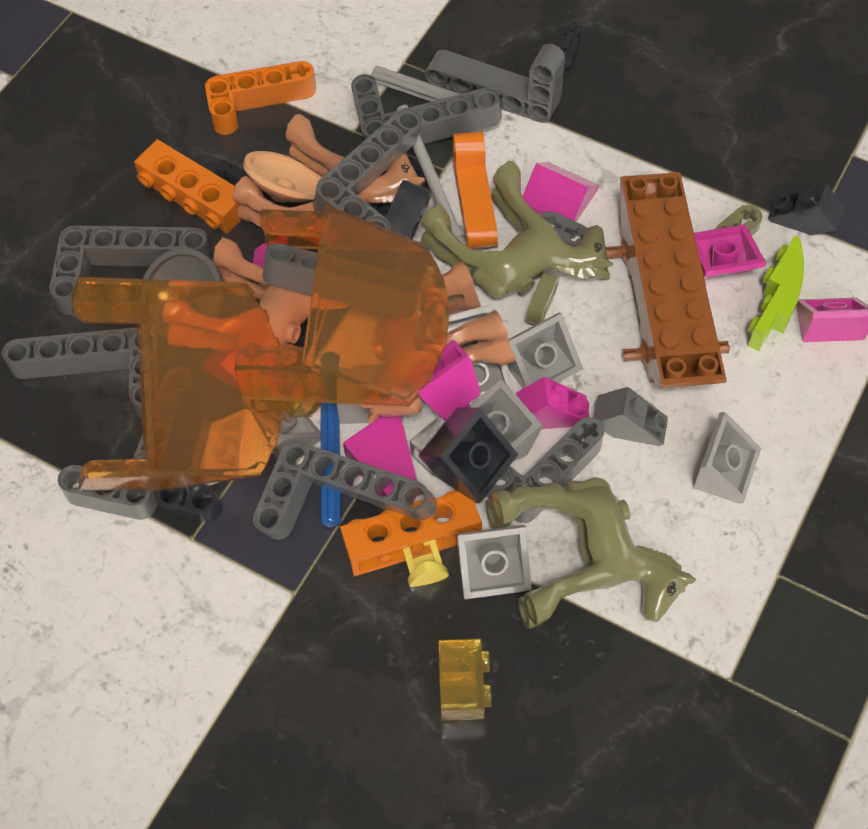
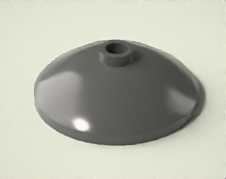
(184, 265)

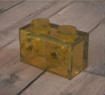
(462, 679)

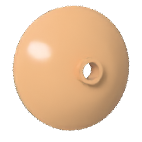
(282, 176)

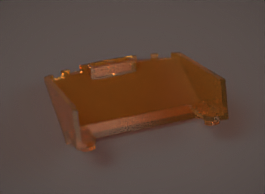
(371, 321)
(190, 394)

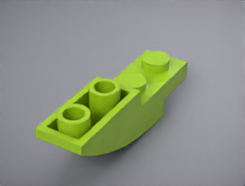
(781, 293)

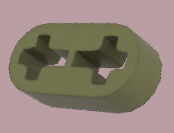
(744, 212)
(542, 298)

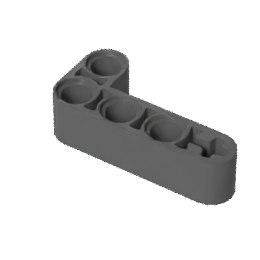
(552, 465)

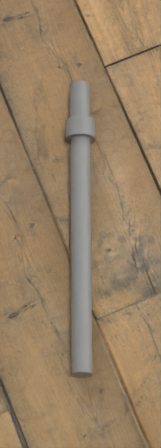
(435, 185)

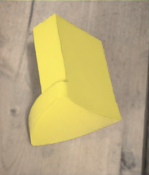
(426, 568)

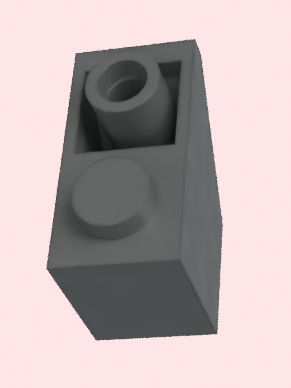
(631, 417)

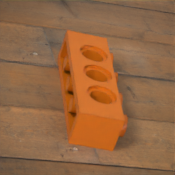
(188, 185)
(371, 555)

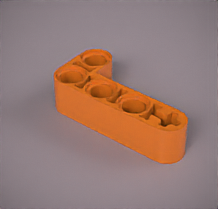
(256, 89)
(474, 190)

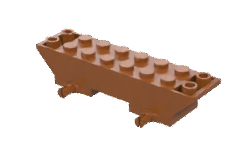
(668, 284)

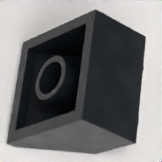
(469, 453)

